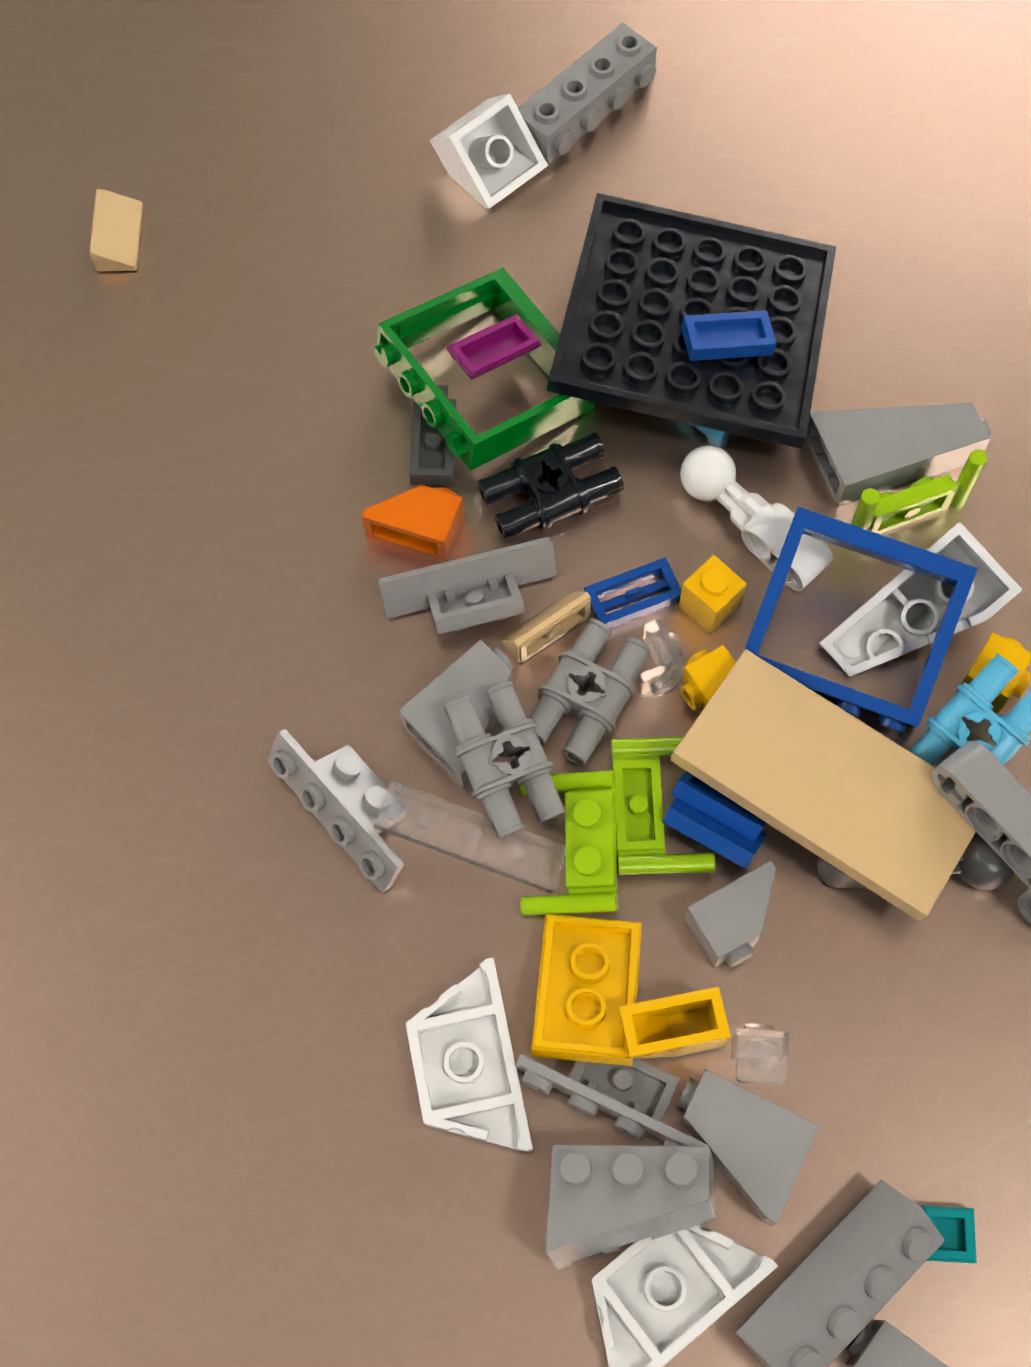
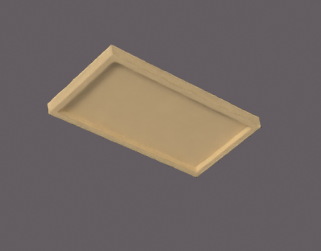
(827, 784)

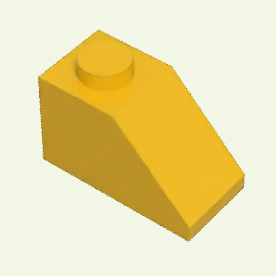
(676, 1025)

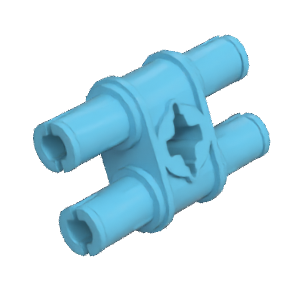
(974, 704)

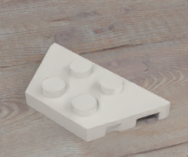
(468, 1064)
(670, 1292)

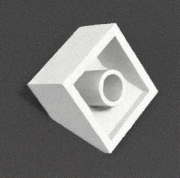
(490, 150)

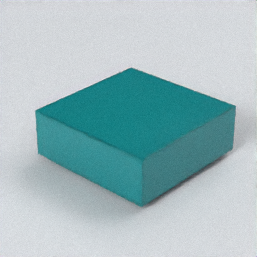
(958, 1231)

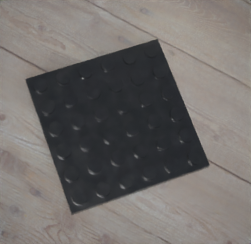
(651, 269)

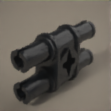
(545, 503)

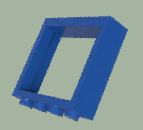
(889, 551)

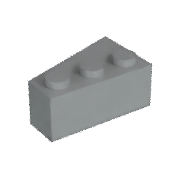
(624, 1195)

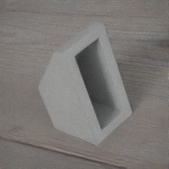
(732, 917)

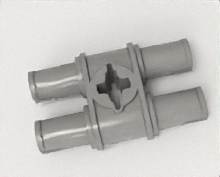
(596, 709)
(492, 779)

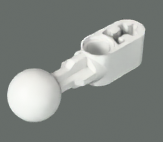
(711, 474)

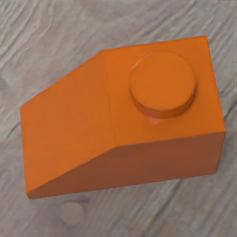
(418, 521)

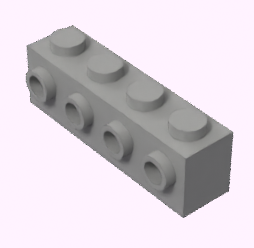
(589, 90)
(842, 1282)

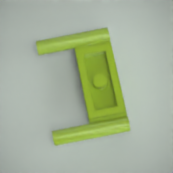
(923, 498)
(640, 810)
(589, 847)

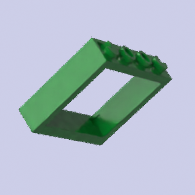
(505, 297)

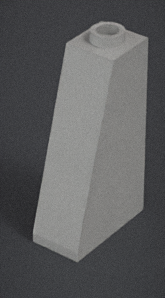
(892, 445)

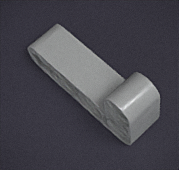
(992, 805)

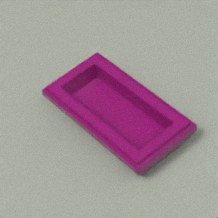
(493, 347)

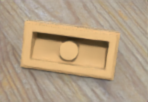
(115, 232)
(548, 625)

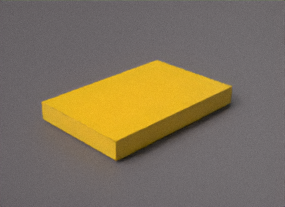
(583, 980)

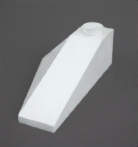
(912, 606)

